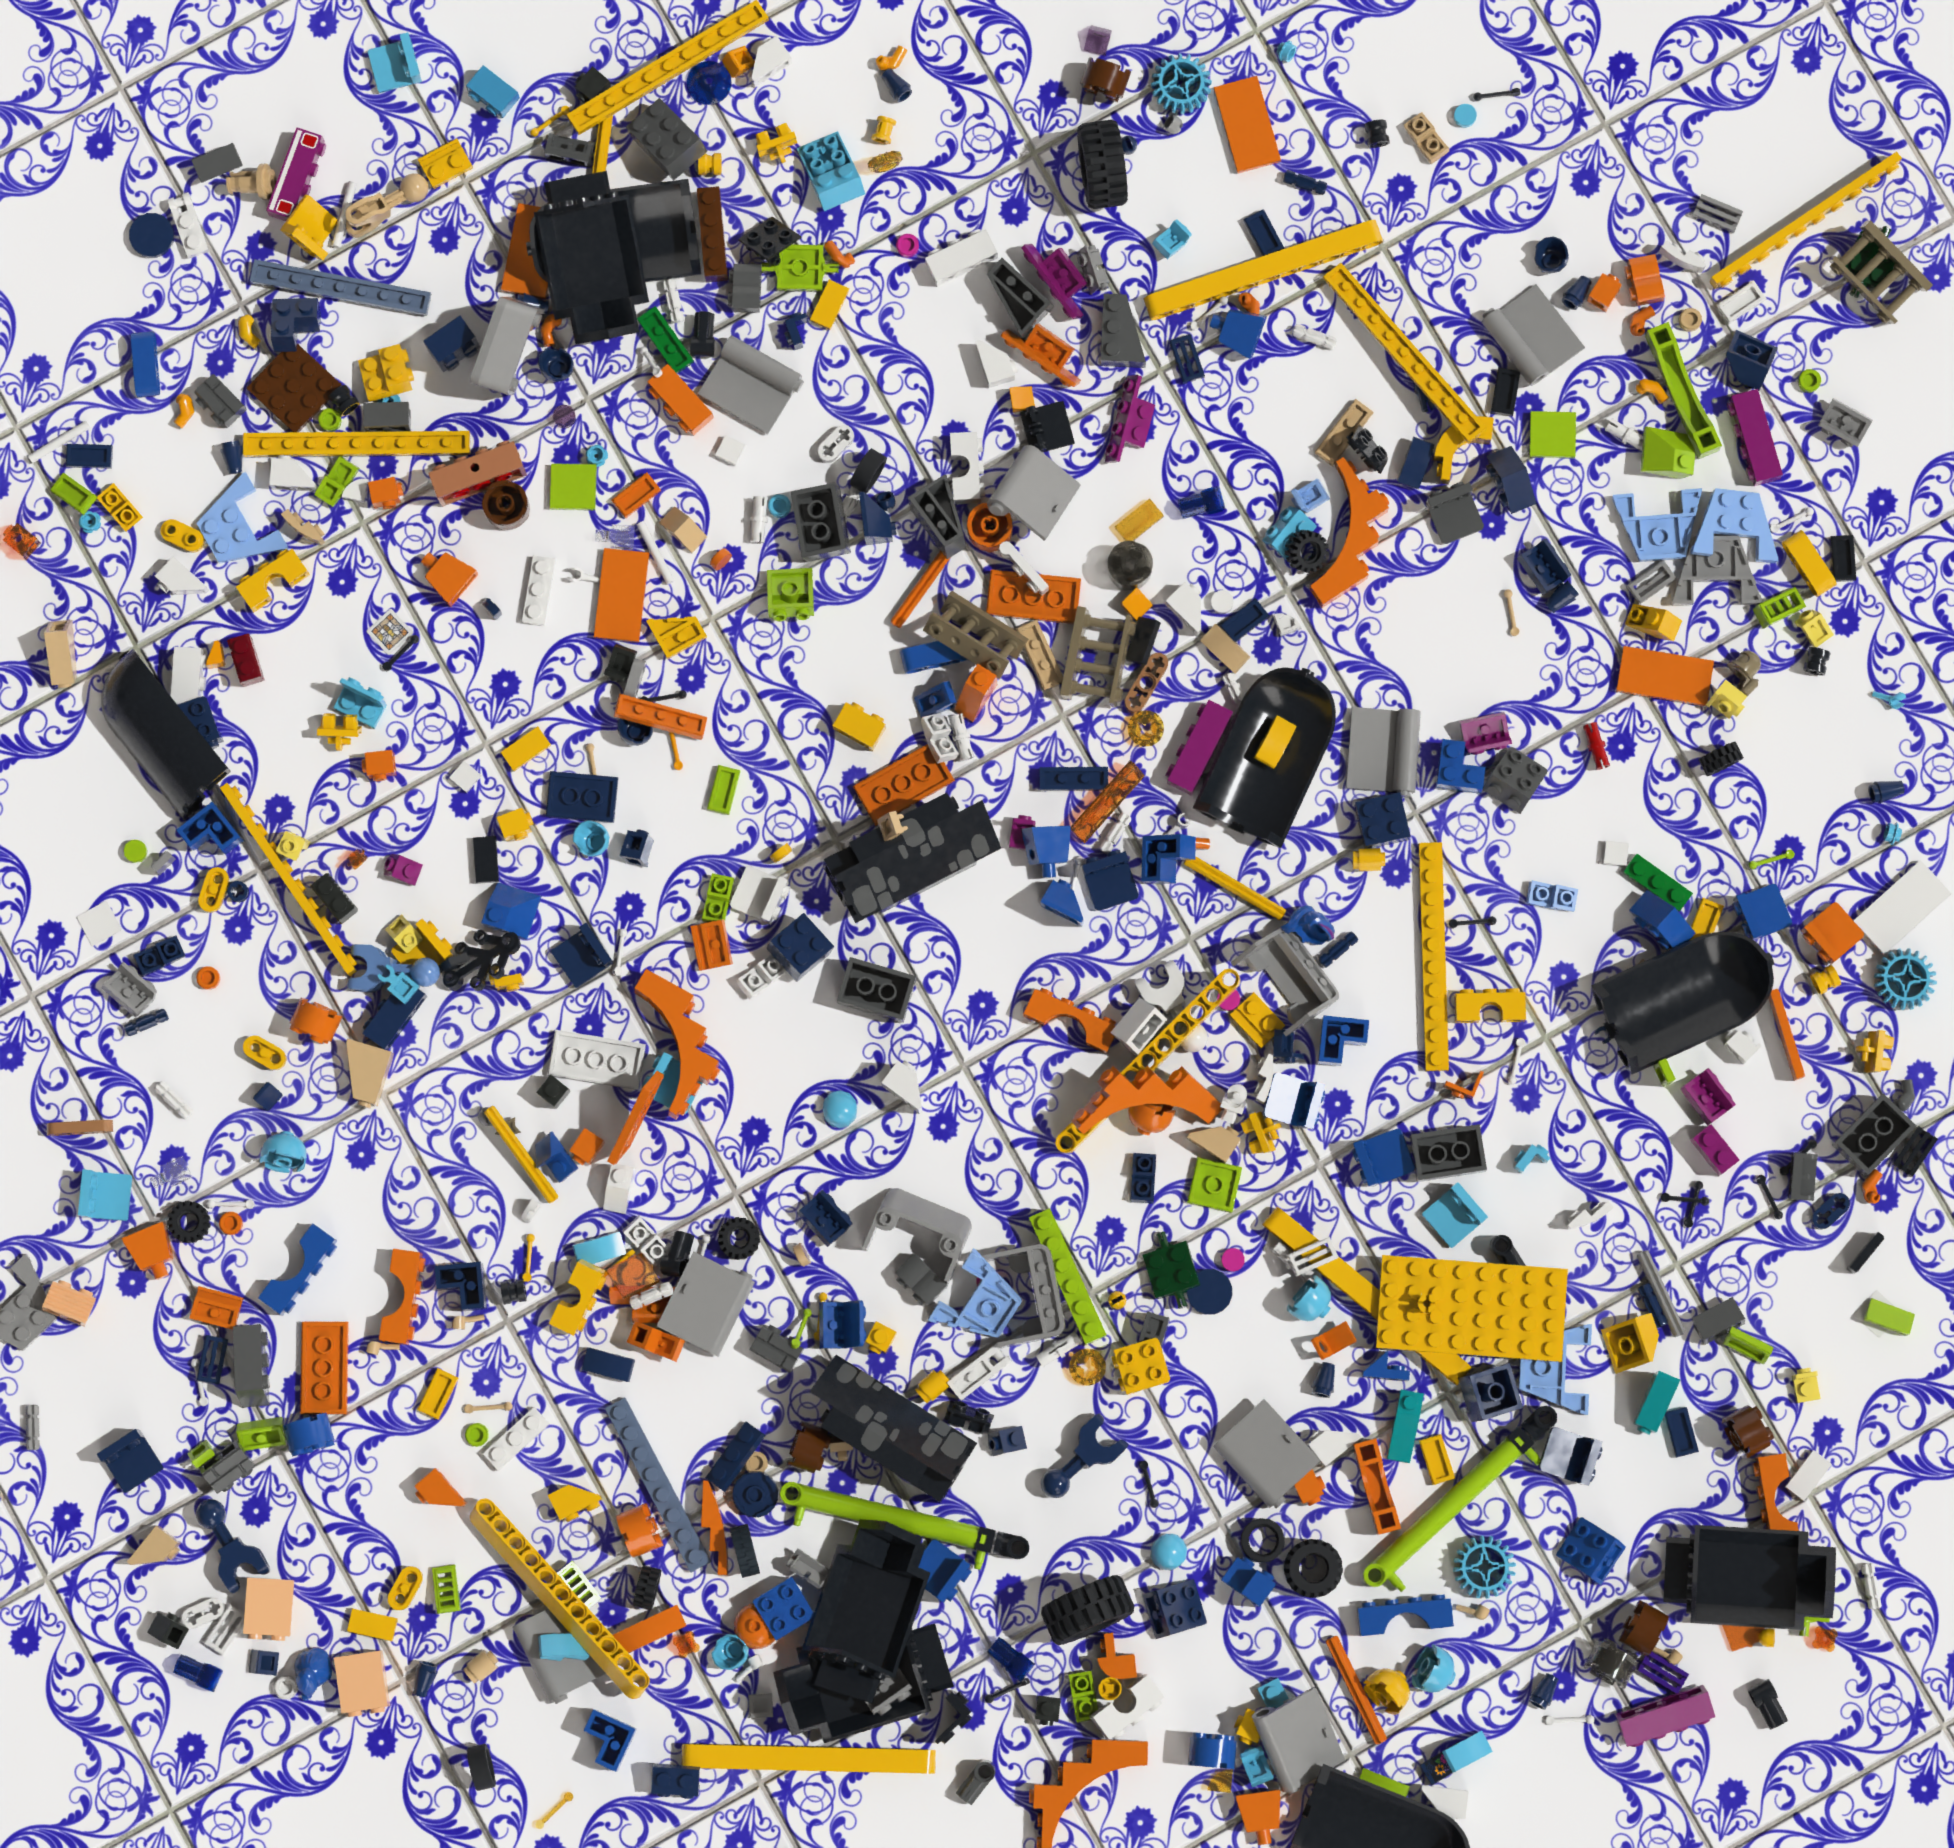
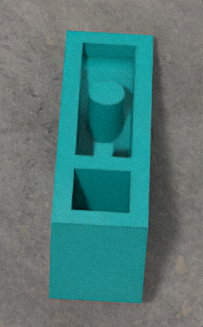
(1405, 1425)

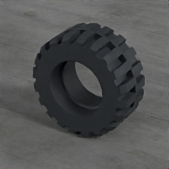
(1102, 164)
(1087, 1610)

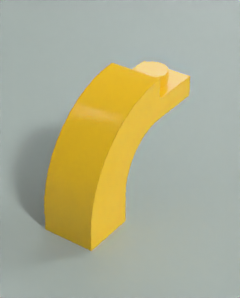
(1451, 441)

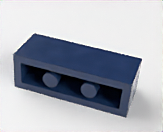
(392, 1019)

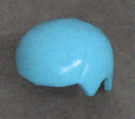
(591, 838)
(839, 1109)
(1168, 1552)
(730, 1652)

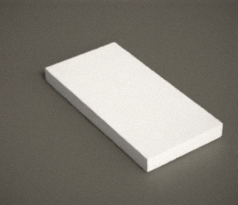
(1902, 907)
(596, 1059)

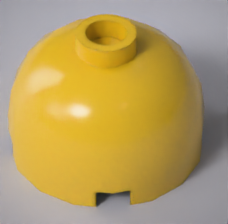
(1388, 1688)

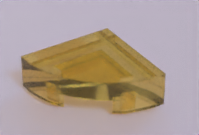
(1221, 1781)

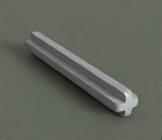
(1661, 1293)

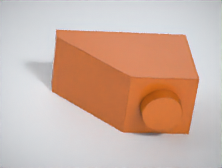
(438, 1490)

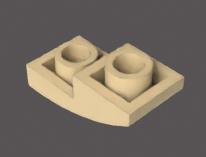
(1426, 138)
(307, 530)
(1225, 648)

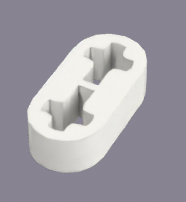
(839, 447)
(205, 1618)

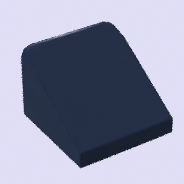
(267, 1096)
(264, 1662)

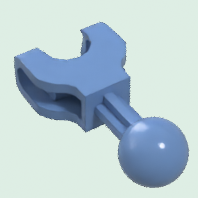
(423, 971)

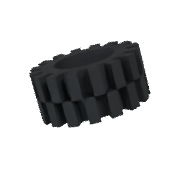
(1295, 548)
(1721, 758)
(739, 1224)
(195, 1234)
(647, 1587)

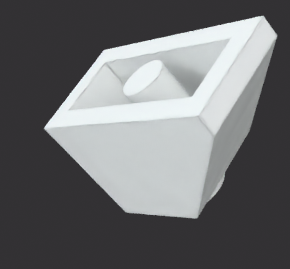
(770, 60)
(995, 364)
(288, 475)
(179, 579)
(1187, 606)
(619, 1188)
(1331, 1444)
(1447, 1800)

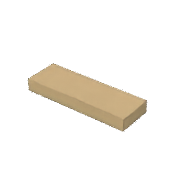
(1336, 441)
(1041, 655)

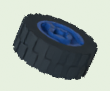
(744, 1550)

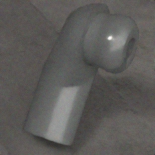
(1907, 1097)

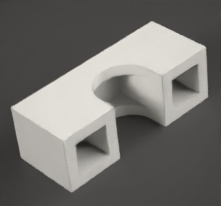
(966, 448)
(1144, 1697)

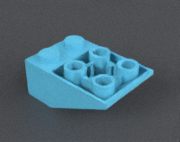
(831, 171)

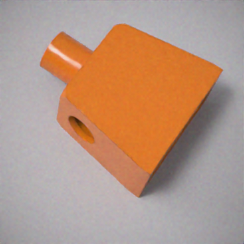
(448, 576)
(151, 1249)
(1260, 1813)

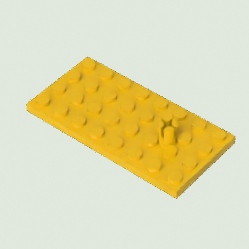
(1471, 1308)

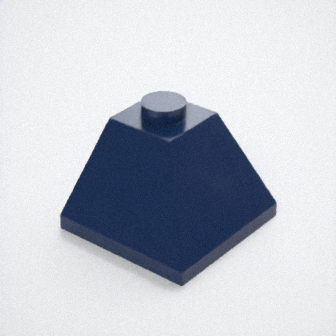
(1750, 359)
(876, 522)

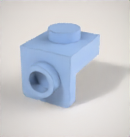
(1310, 496)

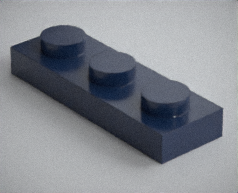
(1073, 778)
(735, 1456)

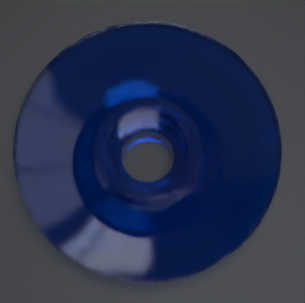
(709, 93)

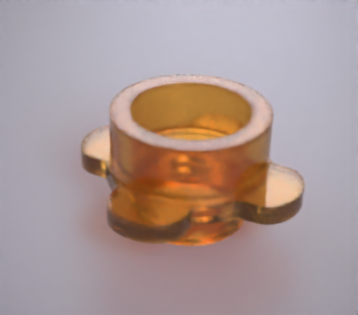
(356, 858)
(1829, 1634)
(692, 1647)

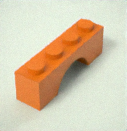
(1044, 1007)
(398, 1326)
(1771, 1472)
(1376, 1486)

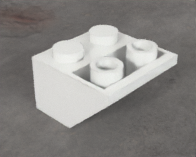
(1139, 1026)

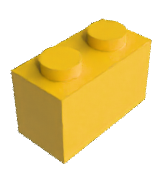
(859, 725)

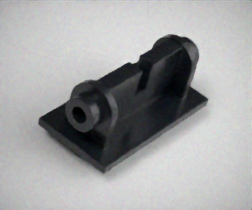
(979, 1418)

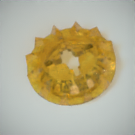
(885, 162)
(1145, 717)
(1082, 1357)

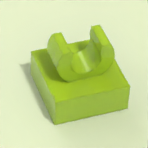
(201, 1453)

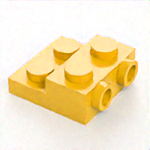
(386, 373)

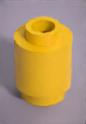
(1368, 859)
(932, 1385)

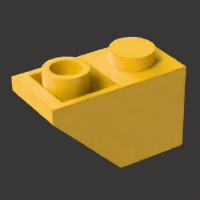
(1653, 622)
(571, 1500)

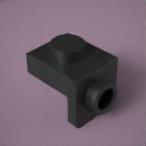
(620, 663)

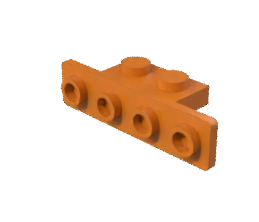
(1046, 350)
(646, 1314)

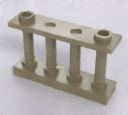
(1901, 266)
(983, 625)
(1080, 642)

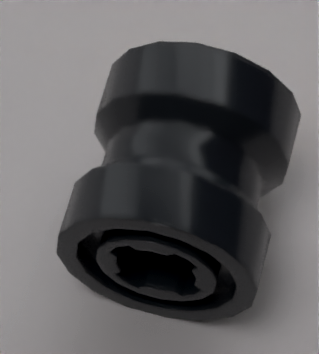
(1377, 133)
(343, 400)
(1817, 661)
(513, 1291)

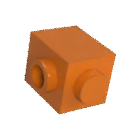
(385, 492)
(379, 765)
(1310, 1488)

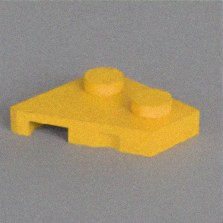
(676, 634)

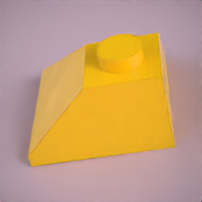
(1631, 1342)

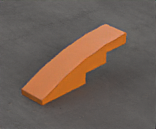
(713, 1519)
(650, 1629)

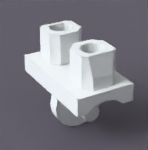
(1233, 1102)

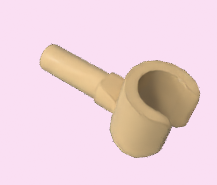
(459, 1321)
(374, 1347)
(1481, 1611)
(1674, 1656)

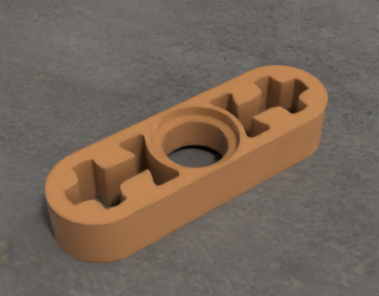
(1150, 665)
(79, 1127)

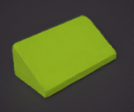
(1889, 1317)
(261, 1433)

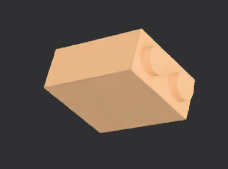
(268, 1608)
(362, 1683)

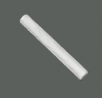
(341, 224)
(58, 442)
(657, 556)

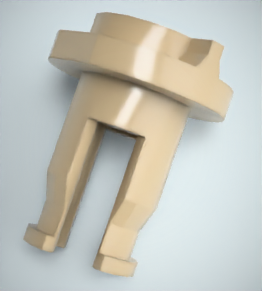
(257, 181)

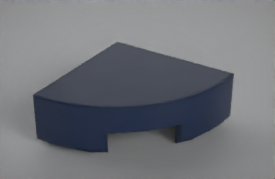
(492, 608)

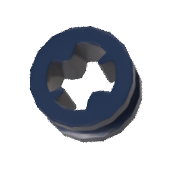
(241, 898)

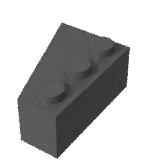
(1021, 299)
(1119, 334)
(938, 516)
(251, 1365)

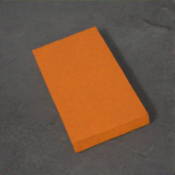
(1247, 124)
(520, 271)
(621, 595)
(1013, 598)
(1665, 676)
(903, 784)
(636, 1118)
(324, 1368)

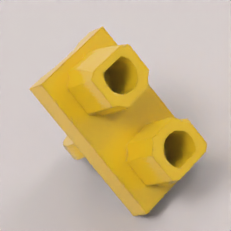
(785, 139)
(348, 729)
(1873, 1051)
(1264, 1130)

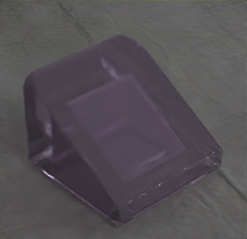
(1097, 40)

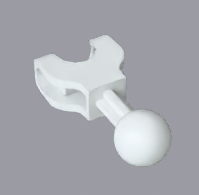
(1170, 1001)

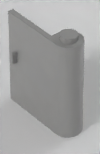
(1532, 335)
(750, 385)
(1034, 491)
(1383, 750)
(706, 1303)
(1267, 1454)
(554, 1676)
(1298, 1739)

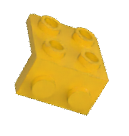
(429, 947)
(1141, 1366)

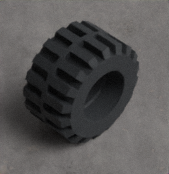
(1332, 1560)

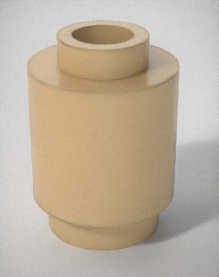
(481, 1666)

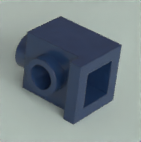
(633, 841)

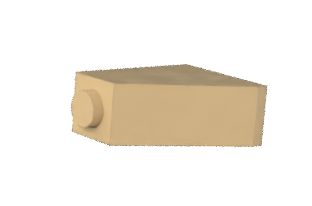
(61, 653)
(367, 1071)

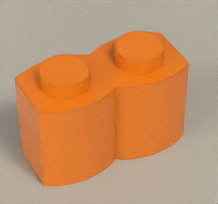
(1645, 280)

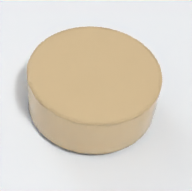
(1690, 319)
(801, 1255)
(757, 1462)

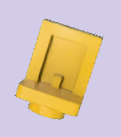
(510, 982)

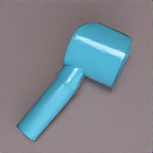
(1893, 700)

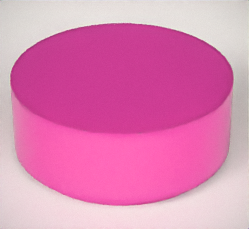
(907, 245)
(1231, 1002)
(1233, 1259)

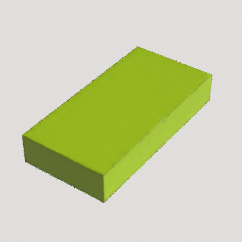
(73, 493)
(723, 790)
(1664, 1072)
(1748, 1345)

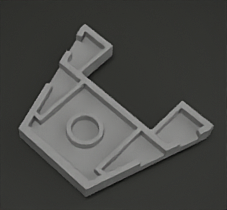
(1725, 564)
(23, 1316)

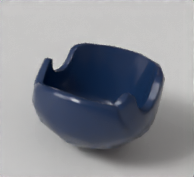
(1551, 255)
(555, 364)
(634, 733)

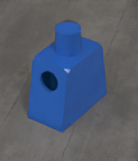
(1239, 330)
(1047, 847)

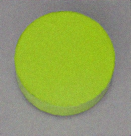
(1809, 380)
(330, 420)
(135, 851)
(477, 1434)

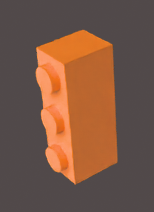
(680, 400)

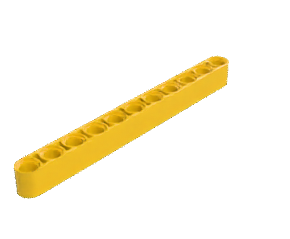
(1263, 270)
(1153, 1048)
(1352, 1284)
(562, 1608)
(809, 1758)

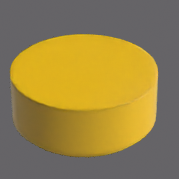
(781, 853)

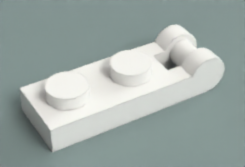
(188, 226)
(1022, 567)
(978, 1372)

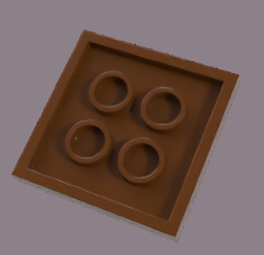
(294, 388)

